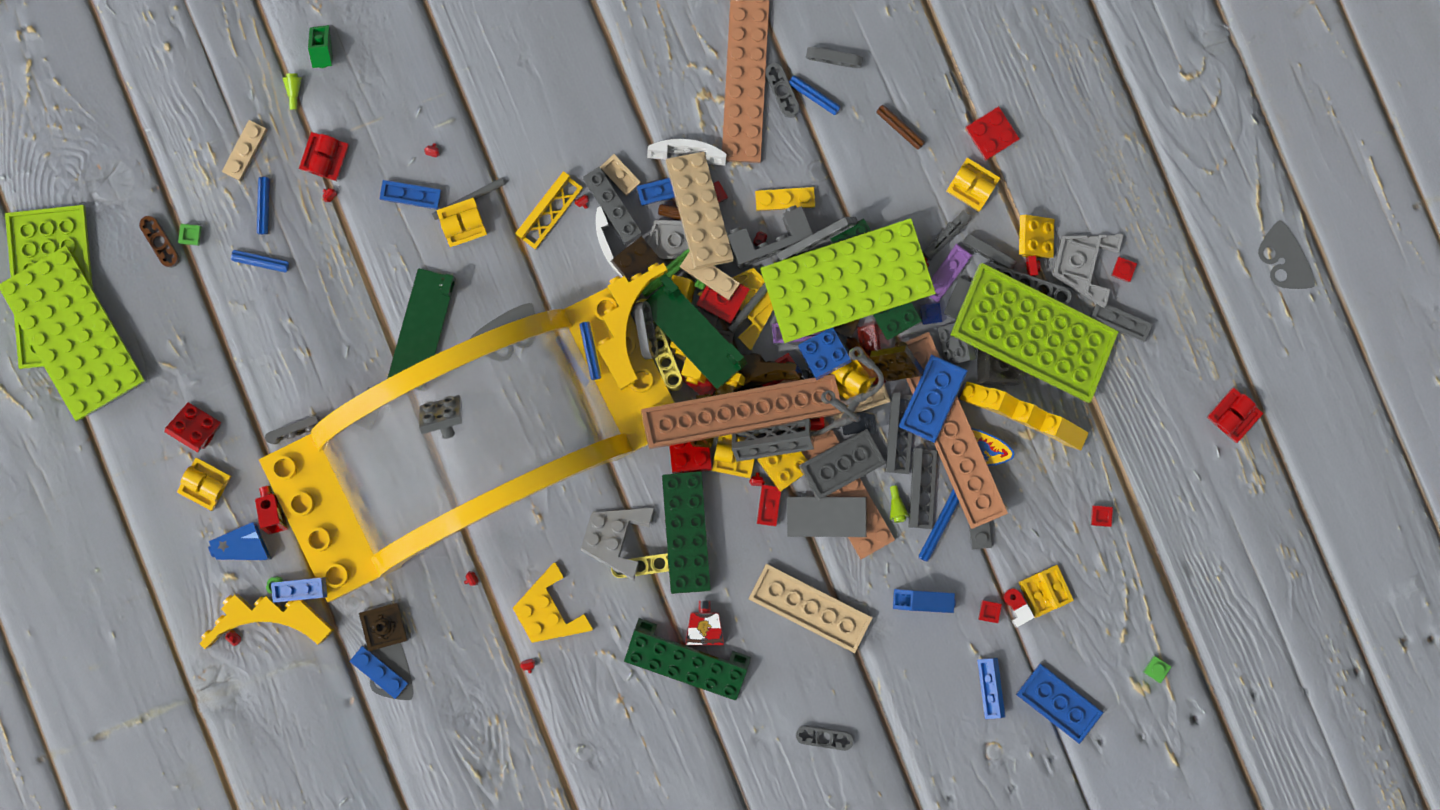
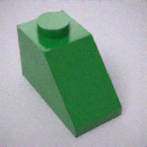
(320, 47)

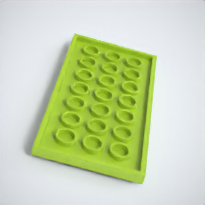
(35, 236)
(847, 280)
(71, 333)
(1034, 333)

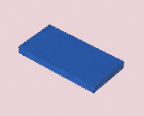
(933, 398)
(1059, 703)

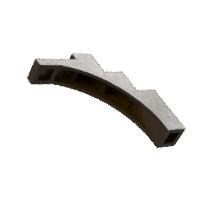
(757, 374)

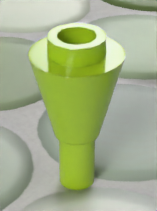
(292, 86)
(898, 511)

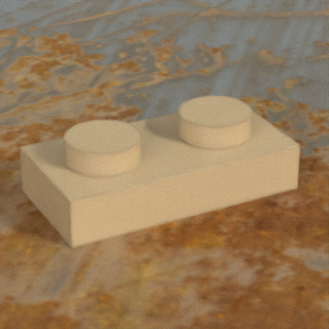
(620, 175)

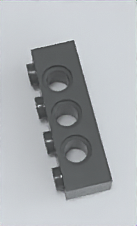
(612, 206)

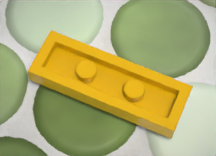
(784, 198)

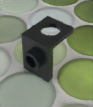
(863, 424)

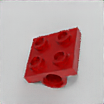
(324, 156)
(1235, 415)
(193, 427)

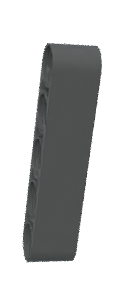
(1052, 289)

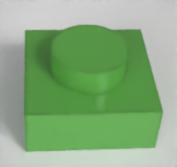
(190, 234)
(1157, 669)

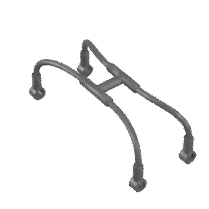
(848, 415)

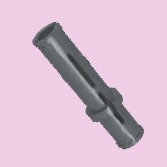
(953, 228)

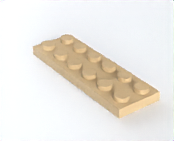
(699, 210)
(810, 608)

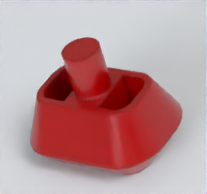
(432, 150)
(329, 194)
(581, 201)
(760, 238)
(756, 480)
(471, 579)
(233, 638)
(528, 665)

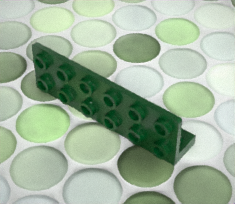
(422, 319)
(894, 320)
(694, 334)
(686, 532)
(686, 663)

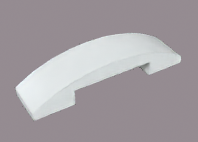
(686, 146)
(601, 223)

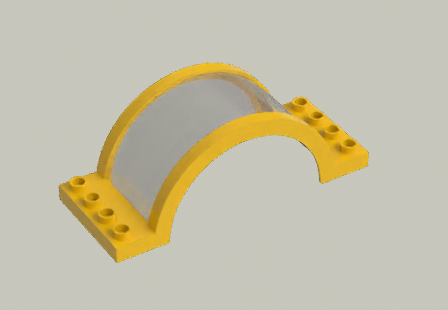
(379, 492)

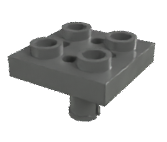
(954, 349)
(441, 416)

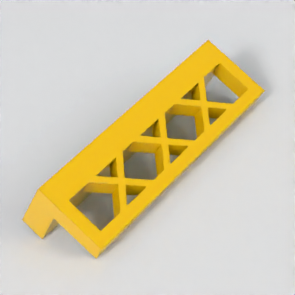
(543, 205)

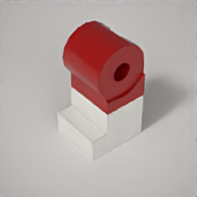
(1015, 600)

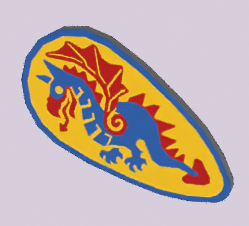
(993, 448)

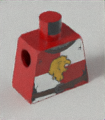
(270, 512)
(704, 626)

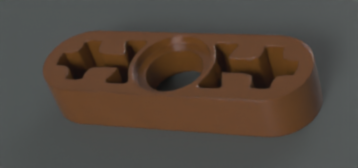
(156, 226)

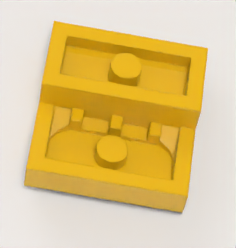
(1046, 591)

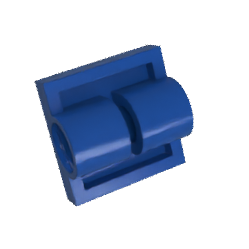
(824, 353)

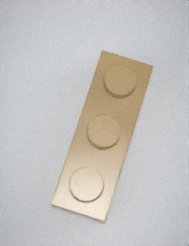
(244, 150)
(712, 278)

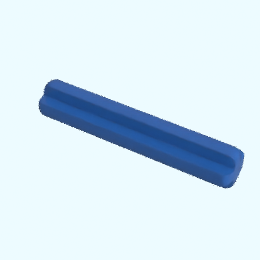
(814, 95)
(263, 205)
(260, 261)
(590, 350)

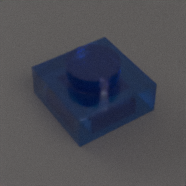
(931, 313)

